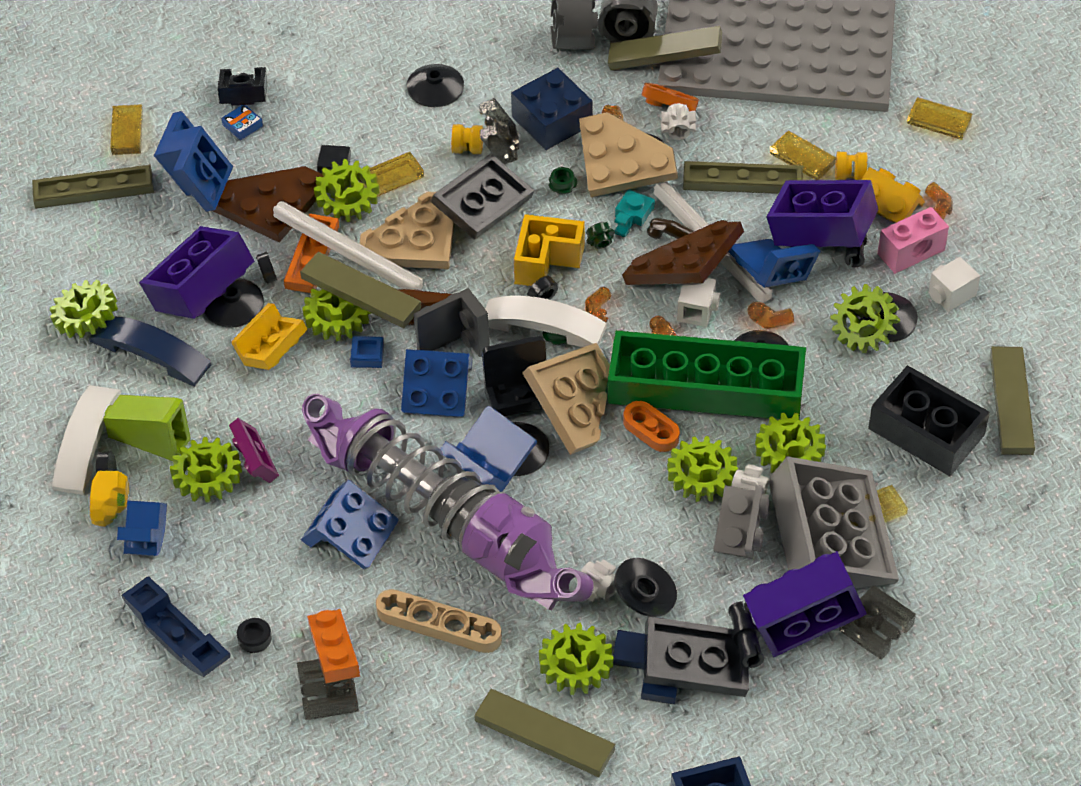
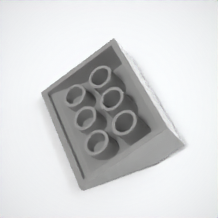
(810, 521)

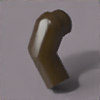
(670, 227)

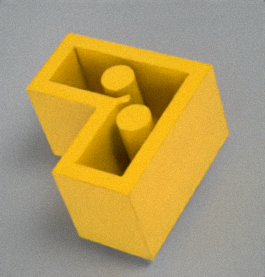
(546, 243)

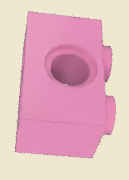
(913, 240)

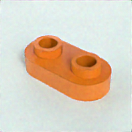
(659, 95)
(654, 426)

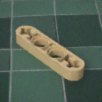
(440, 617)

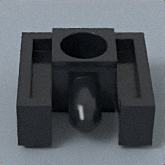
(242, 88)

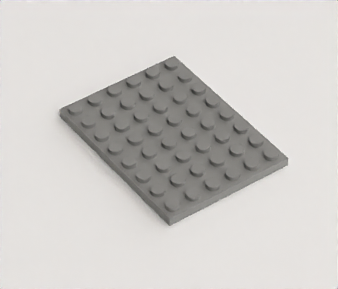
(788, 51)

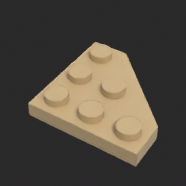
(622, 156)
(414, 236)
(573, 394)

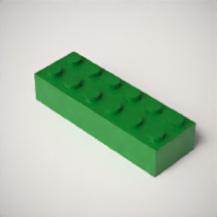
(706, 374)

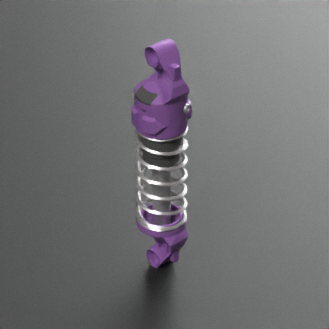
(485, 522)

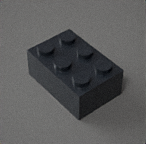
(928, 420)

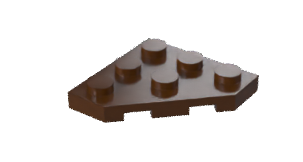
(252, 199)
(687, 258)

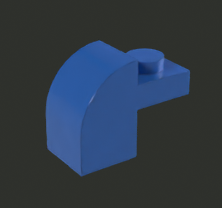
(143, 528)

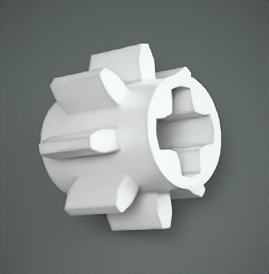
(678, 121)
(750, 478)
(602, 579)

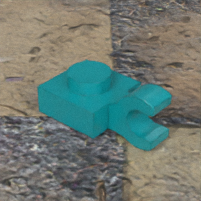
(631, 210)

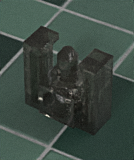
(500, 133)
(880, 607)
(338, 700)

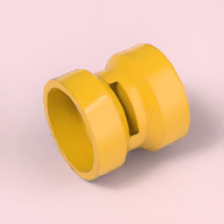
(466, 139)
(843, 165)

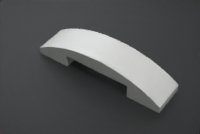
(545, 315)
(81, 440)

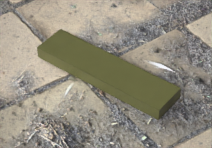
(665, 48)
(738, 176)
(92, 186)
(360, 289)
(1012, 401)
(545, 732)

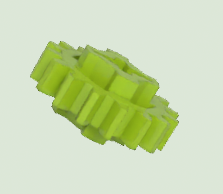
(349, 194)
(83, 308)
(332, 315)
(862, 329)
(789, 438)
(701, 468)
(206, 469)
(565, 651)

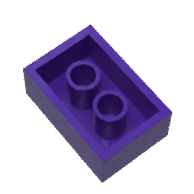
(822, 213)
(197, 272)
(804, 604)

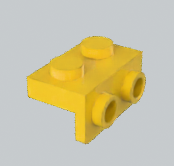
(893, 199)
(267, 338)

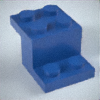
(193, 161)

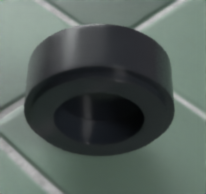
(266, 267)
(543, 288)
(105, 461)
(254, 635)

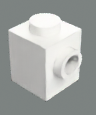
(953, 284)
(698, 302)

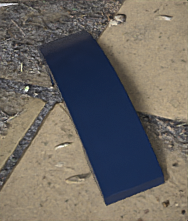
(155, 345)
(173, 629)

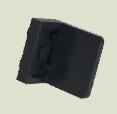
(504, 378)

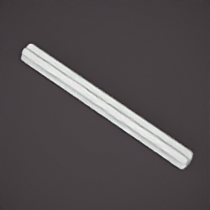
(694, 221)
(347, 247)

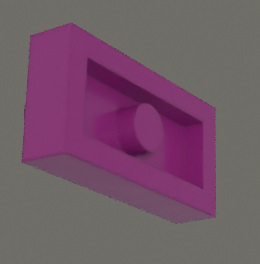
(251, 446)

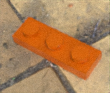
(305, 251)
(333, 646)

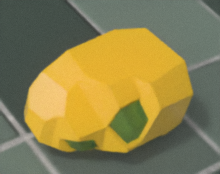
(108, 496)

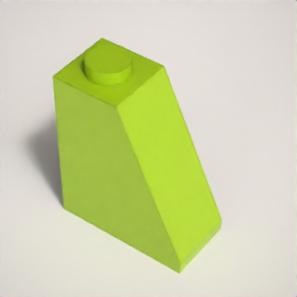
(149, 424)

